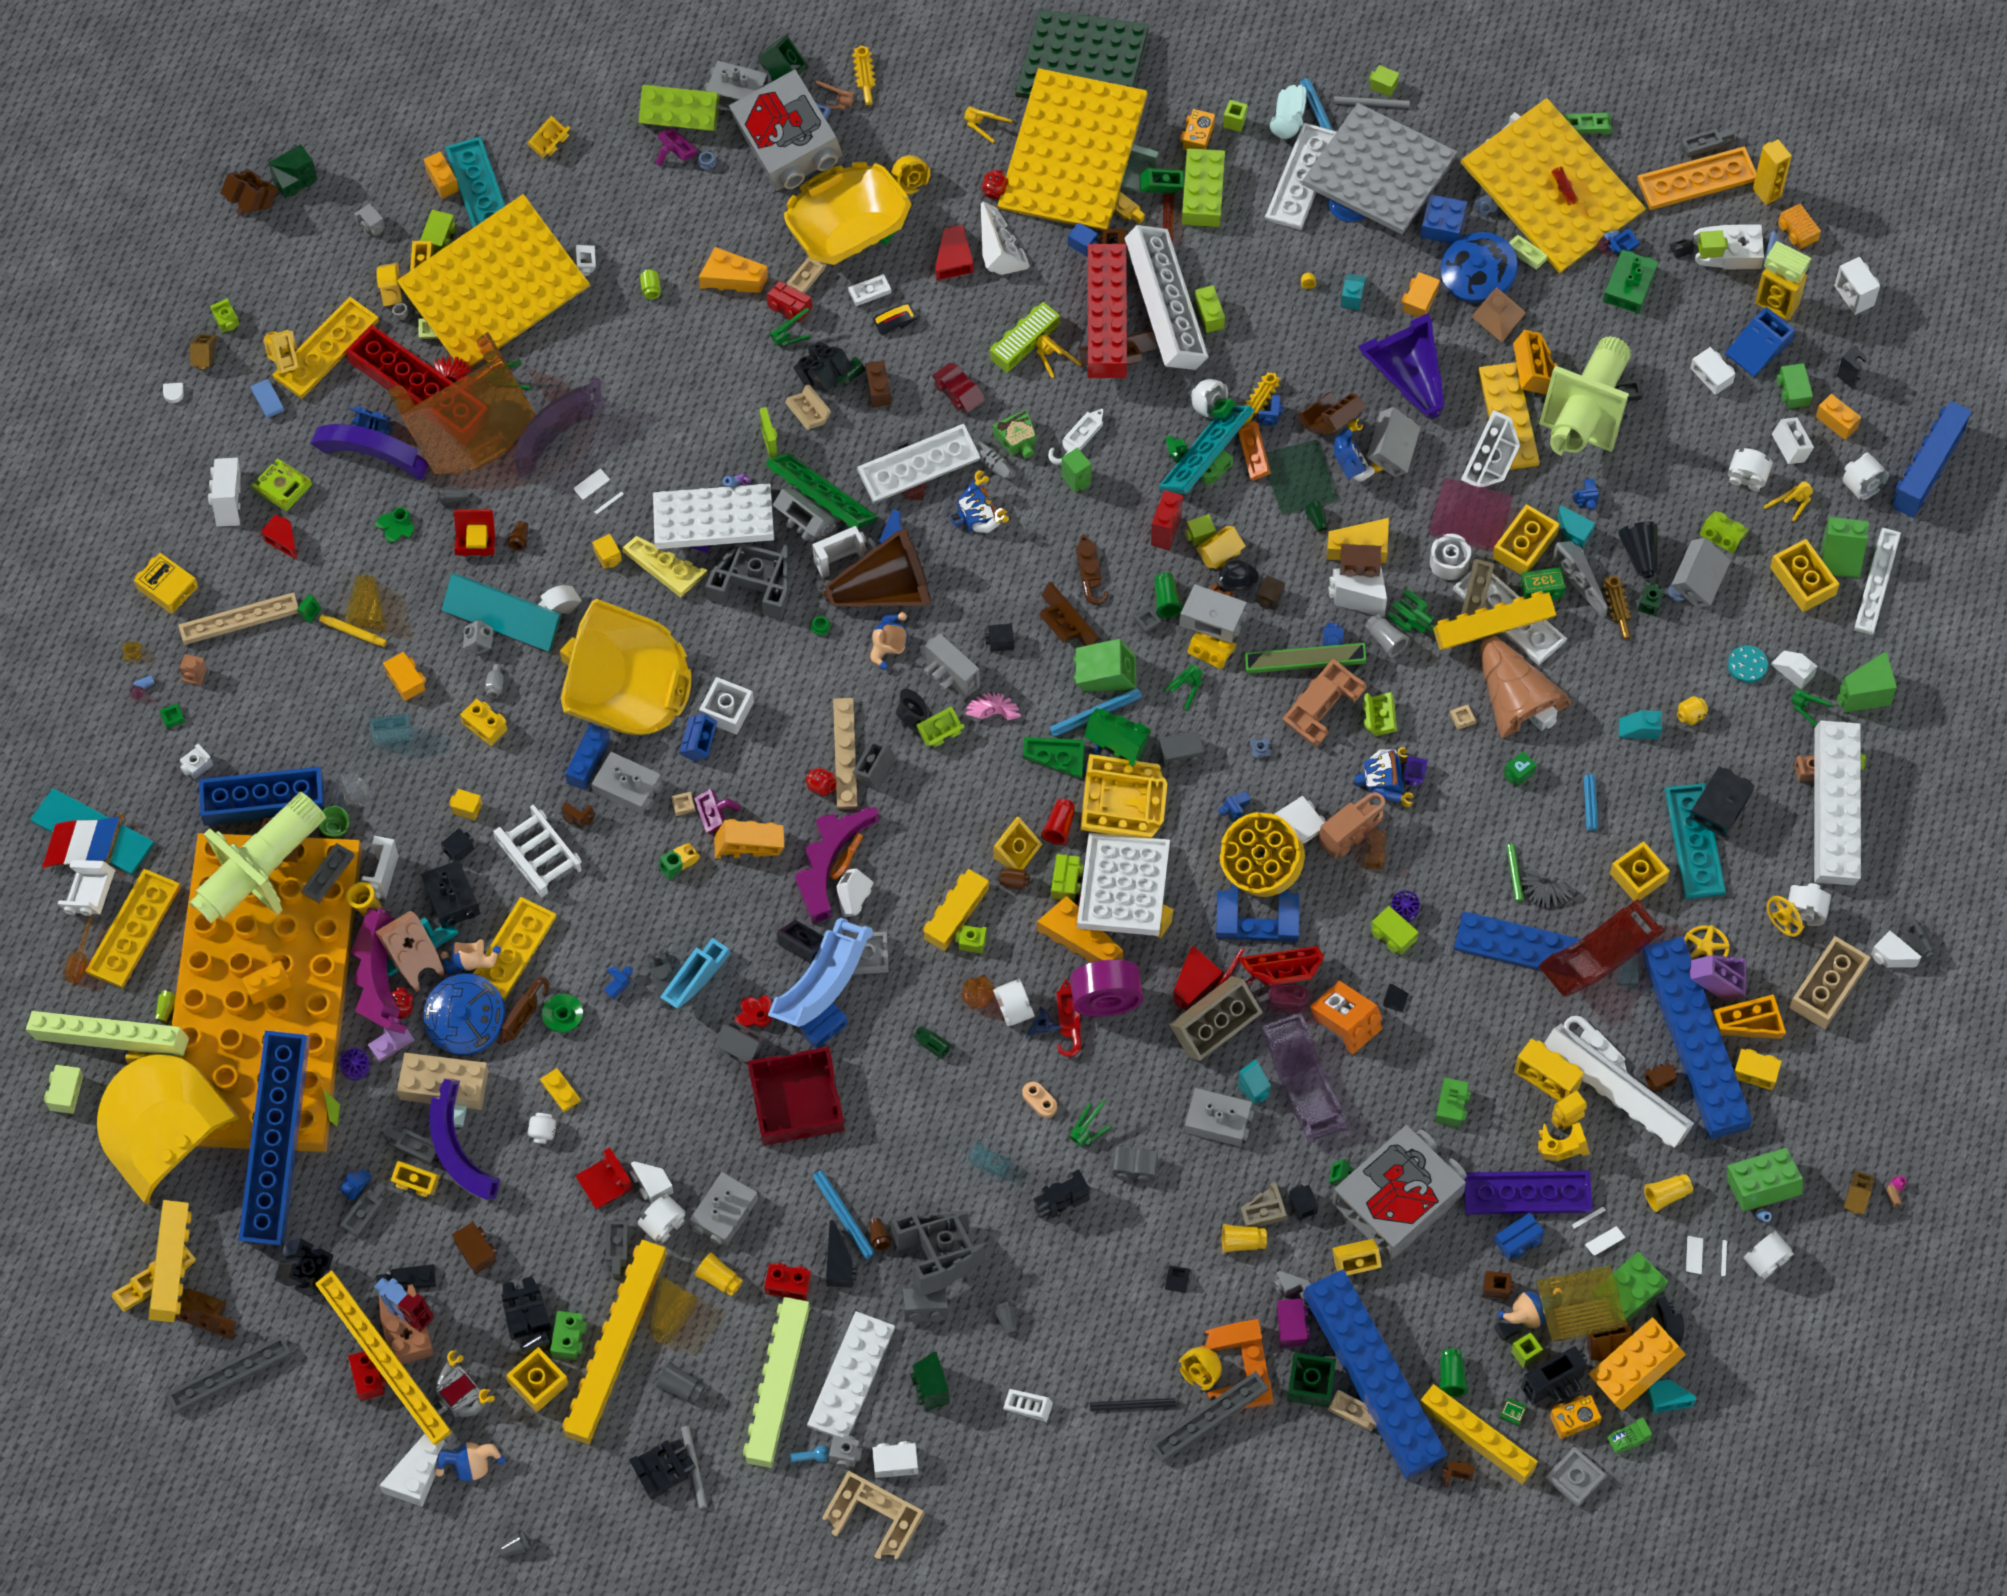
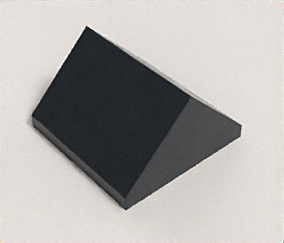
(800, 940)

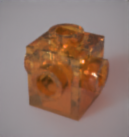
(977, 992)

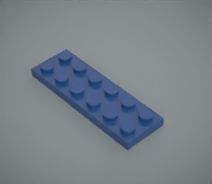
(1508, 941)

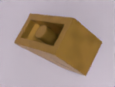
(202, 350)
(1859, 1192)

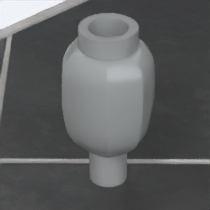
(494, 682)

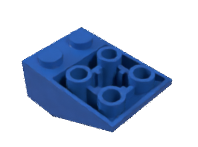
(1761, 342)

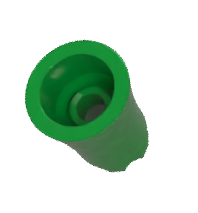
(1167, 597)
(1452, 1373)

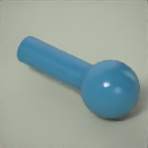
(820, 1454)

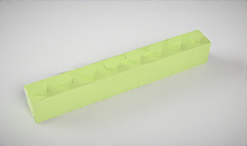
(107, 1033)
(777, 1382)

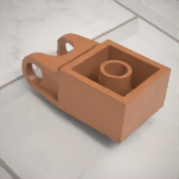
(1350, 825)
(413, 955)
(395, 1331)

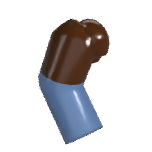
(1762, 1215)

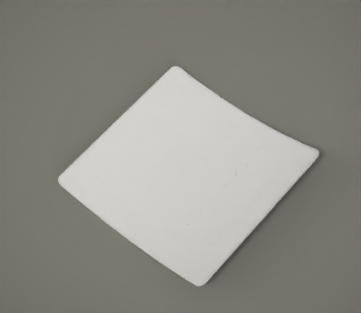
(591, 484)
(1603, 1241)
(1694, 1255)

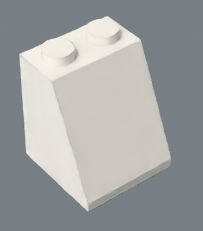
(1359, 592)

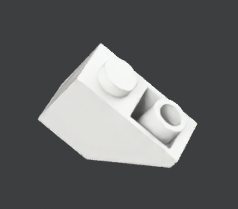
(852, 891)
(652, 1180)

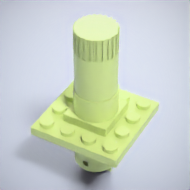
(1587, 405)
(248, 867)

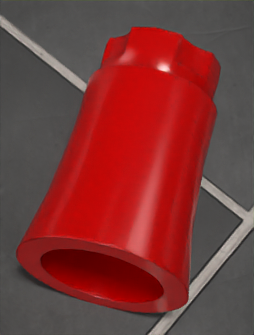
(1059, 822)

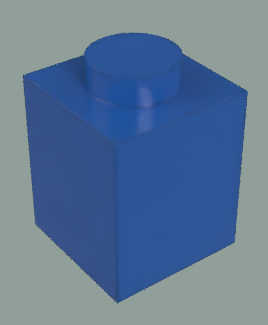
(1081, 237)

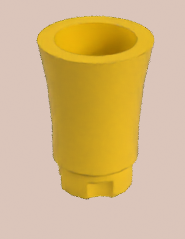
(362, 897)
(1667, 1191)
(1243, 1238)
(718, 1275)

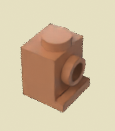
(193, 669)
(1804, 768)

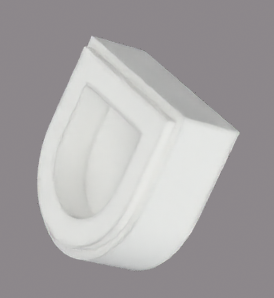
(173, 392)

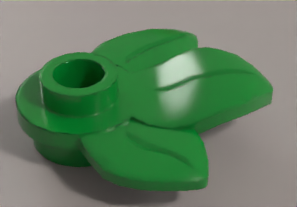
(395, 527)

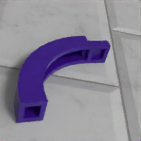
(371, 442)
(449, 1149)

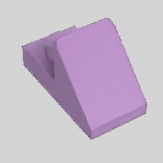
(389, 1043)

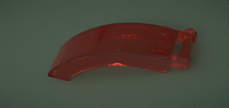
(1600, 951)

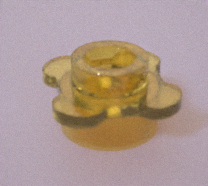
(128, 647)

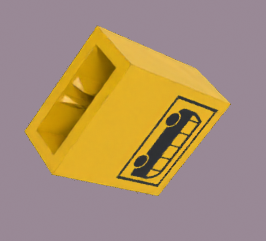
(165, 583)

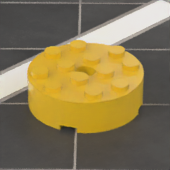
(1282, 857)

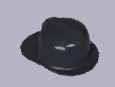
(1236, 575)
(911, 708)

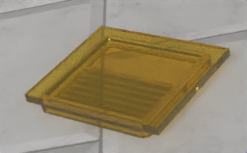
(1581, 1304)

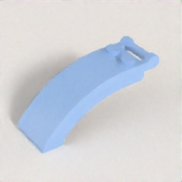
(824, 977)

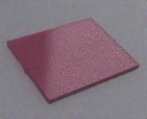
(1471, 513)

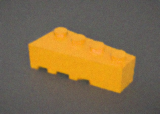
(1061, 926)

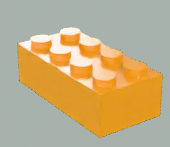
(1637, 1364)

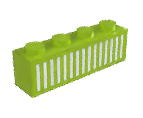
(1022, 338)

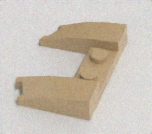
(855, 1490)

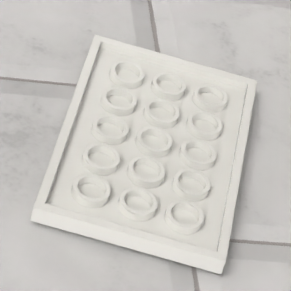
(713, 516)
(1123, 884)

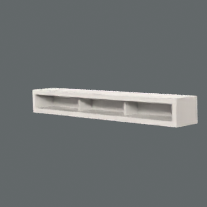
(1620, 1087)

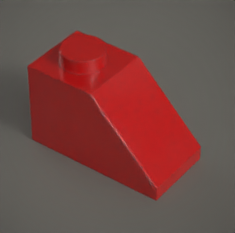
(280, 535)

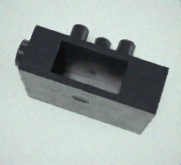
(1722, 801)
(450, 894)
(1555, 1376)

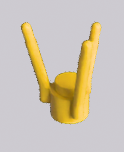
(975, 116)
(1047, 345)
(1799, 493)

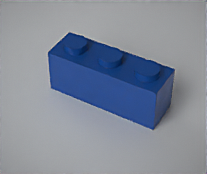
(587, 756)

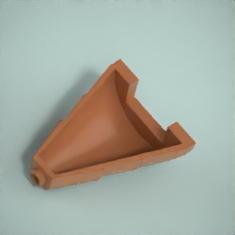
(1516, 686)

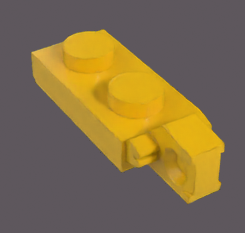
(1128, 209)

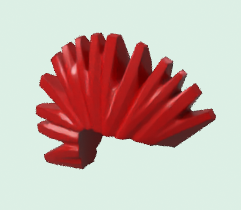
(454, 371)

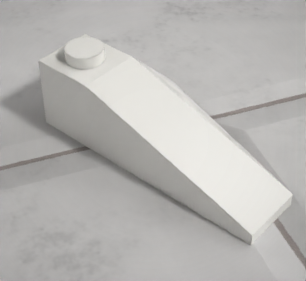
(998, 244)

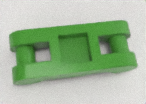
(1588, 122)

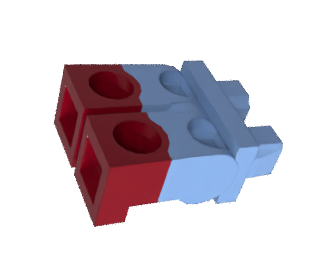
(408, 1308)

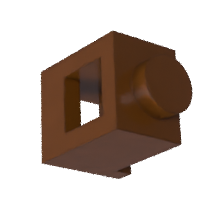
(1111, 234)
(1661, 1077)
(1492, 1279)

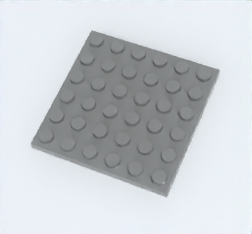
(1379, 168)

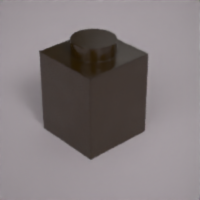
(1270, 593)

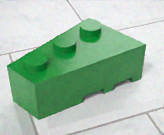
(1118, 734)

